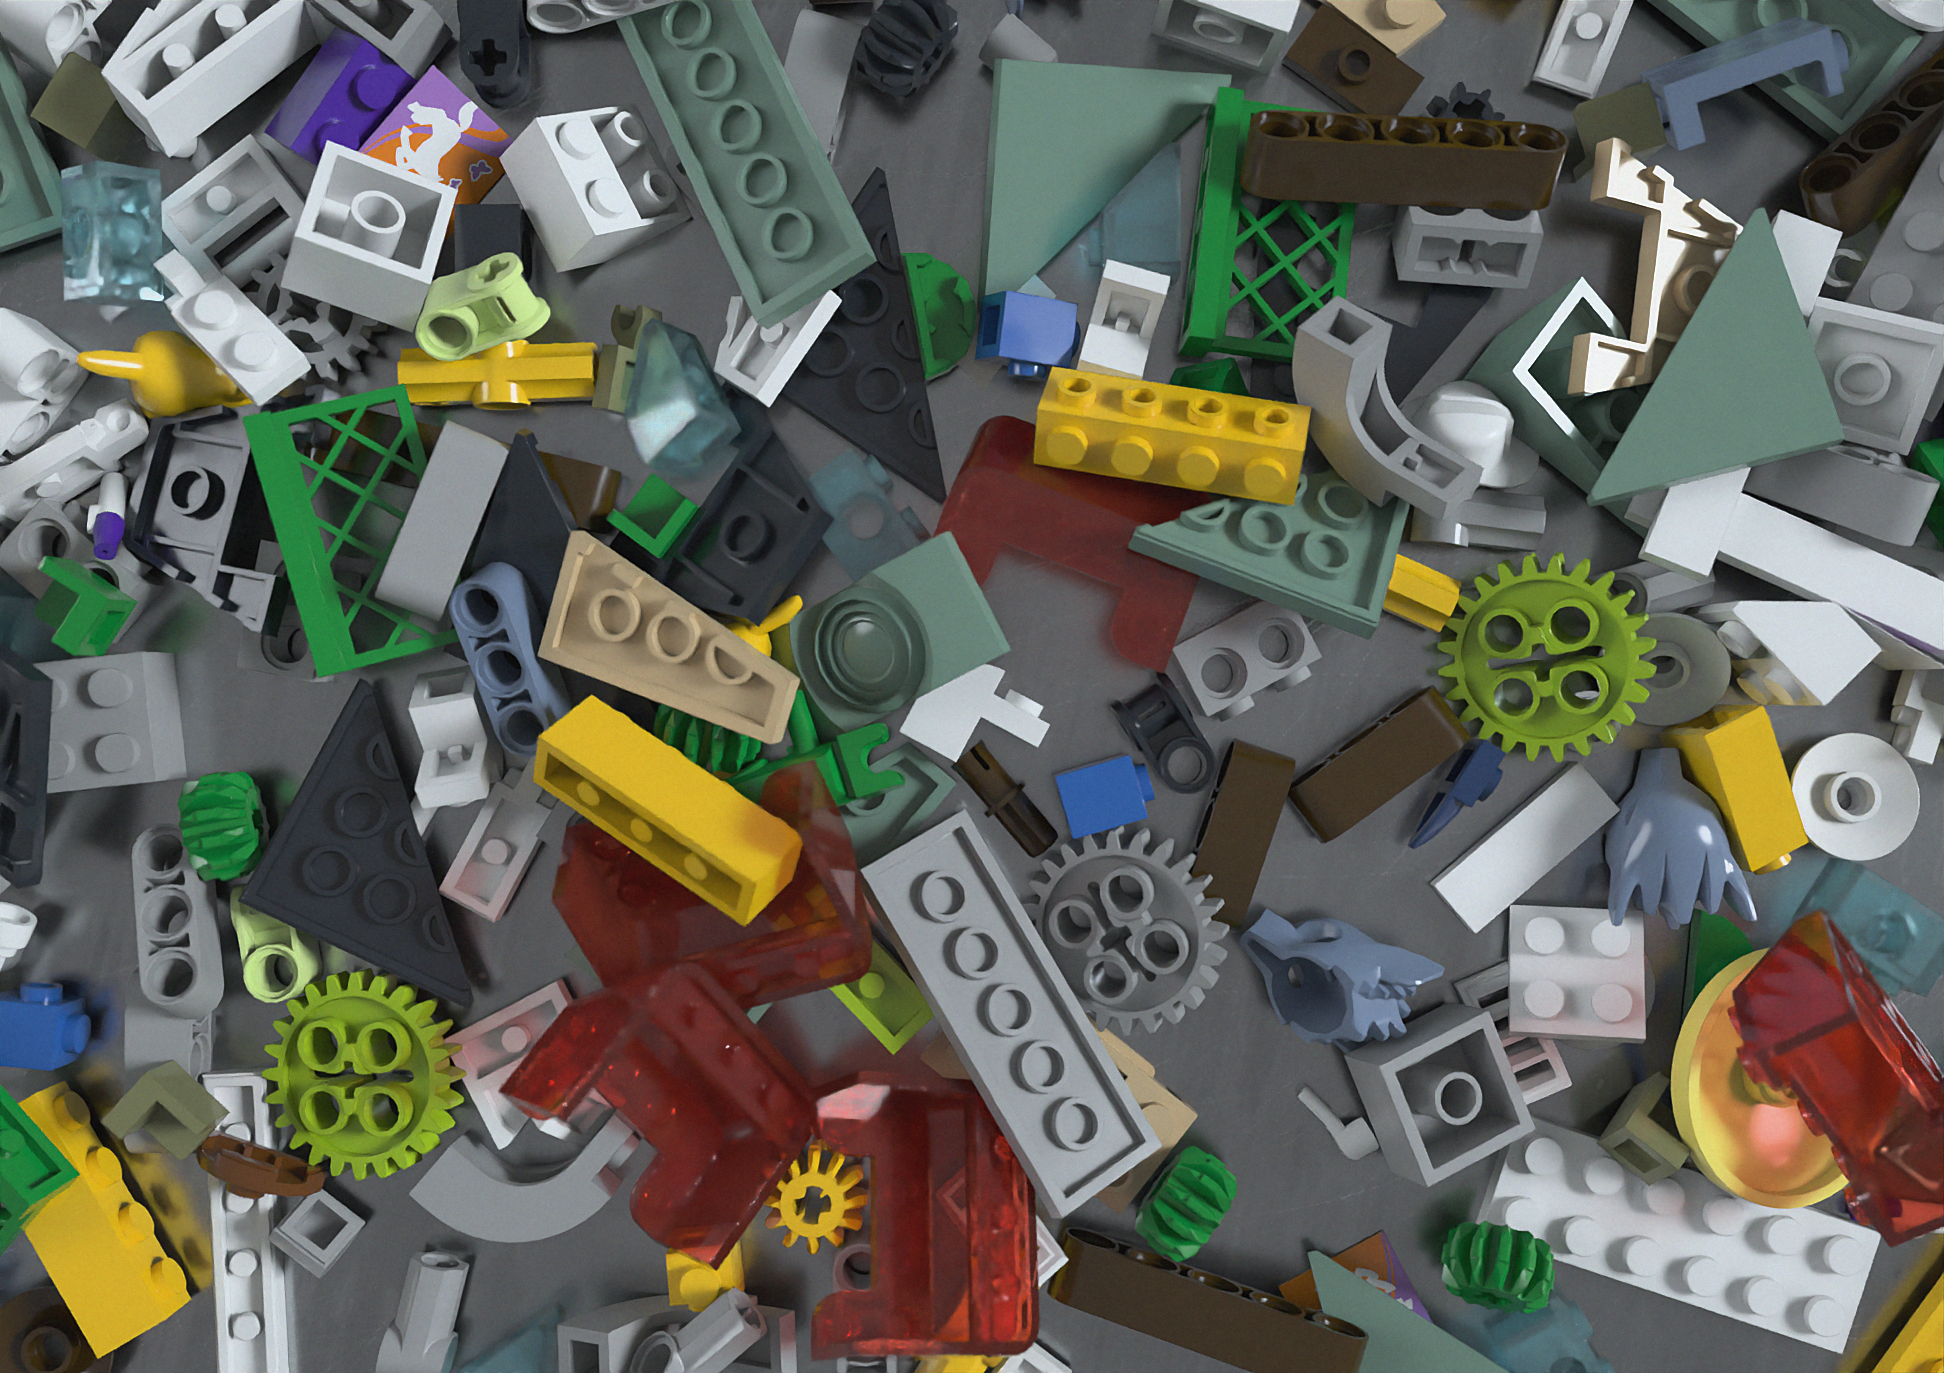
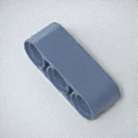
(516, 629)

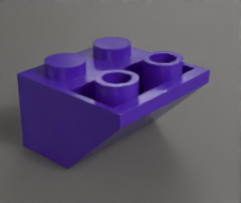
(339, 98)

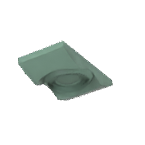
(889, 638)

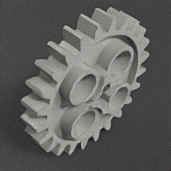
(1169, 904)

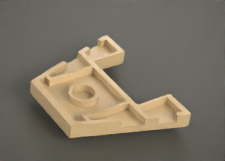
(1677, 262)

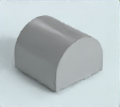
(1015, 41)
(317, 1232)

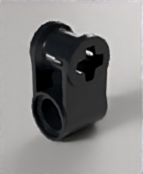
(493, 35)
(1165, 733)

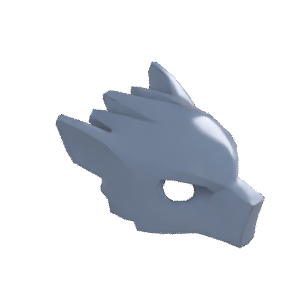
(1671, 848)
(1346, 979)

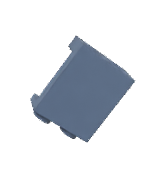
(1786, 45)

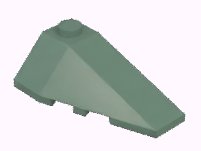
(1530, 376)

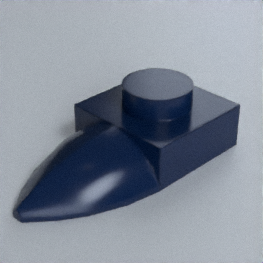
(1468, 779)

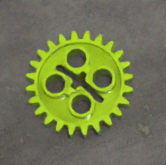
(1534, 601)
(366, 1130)

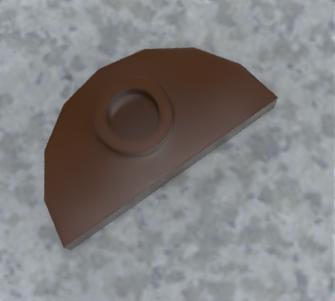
(256, 1169)

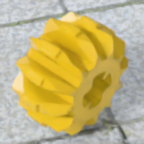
(837, 1208)

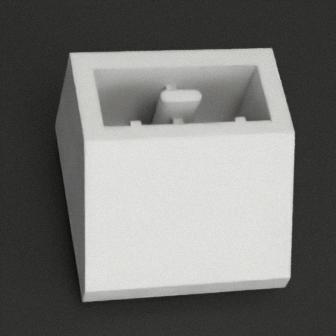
(593, 184)
(1790, 648)

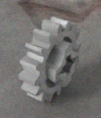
(292, 316)

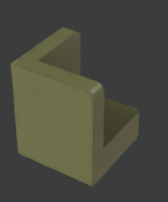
(85, 109)
(1623, 115)
(169, 1108)
(1646, 1133)

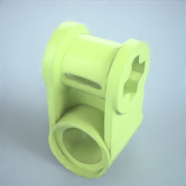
(488, 308)
(261, 943)

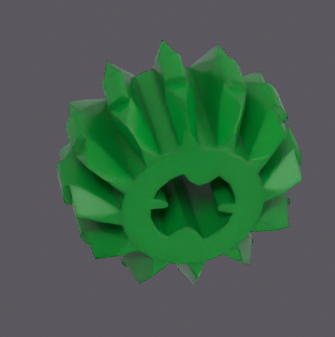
(705, 742)
(223, 825)
(1186, 1204)
(1498, 1267)

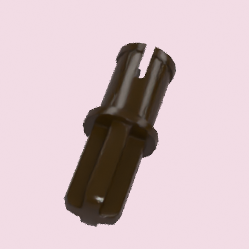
(1006, 800)

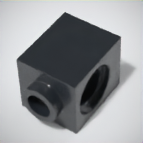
(493, 230)

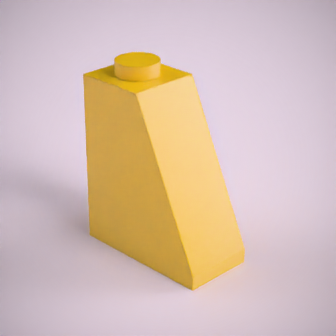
(1740, 767)

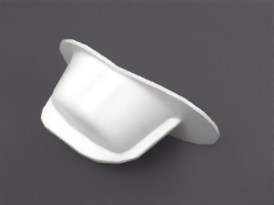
(1477, 427)

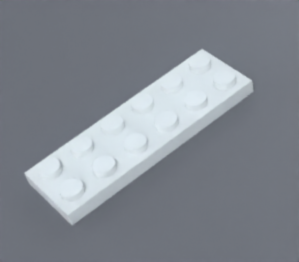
(1683, 1236)

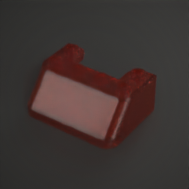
(1077, 523)
(800, 943)
(1860, 1073)
(692, 1084)
(946, 1224)

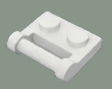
(226, 203)

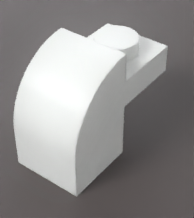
(1123, 321)
(951, 712)
(456, 739)

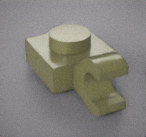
(619, 360)

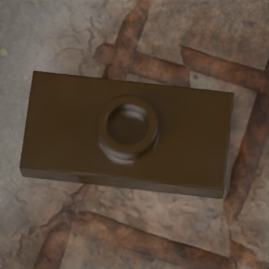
(1351, 66)

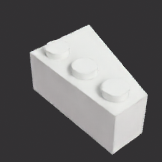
(201, 60)

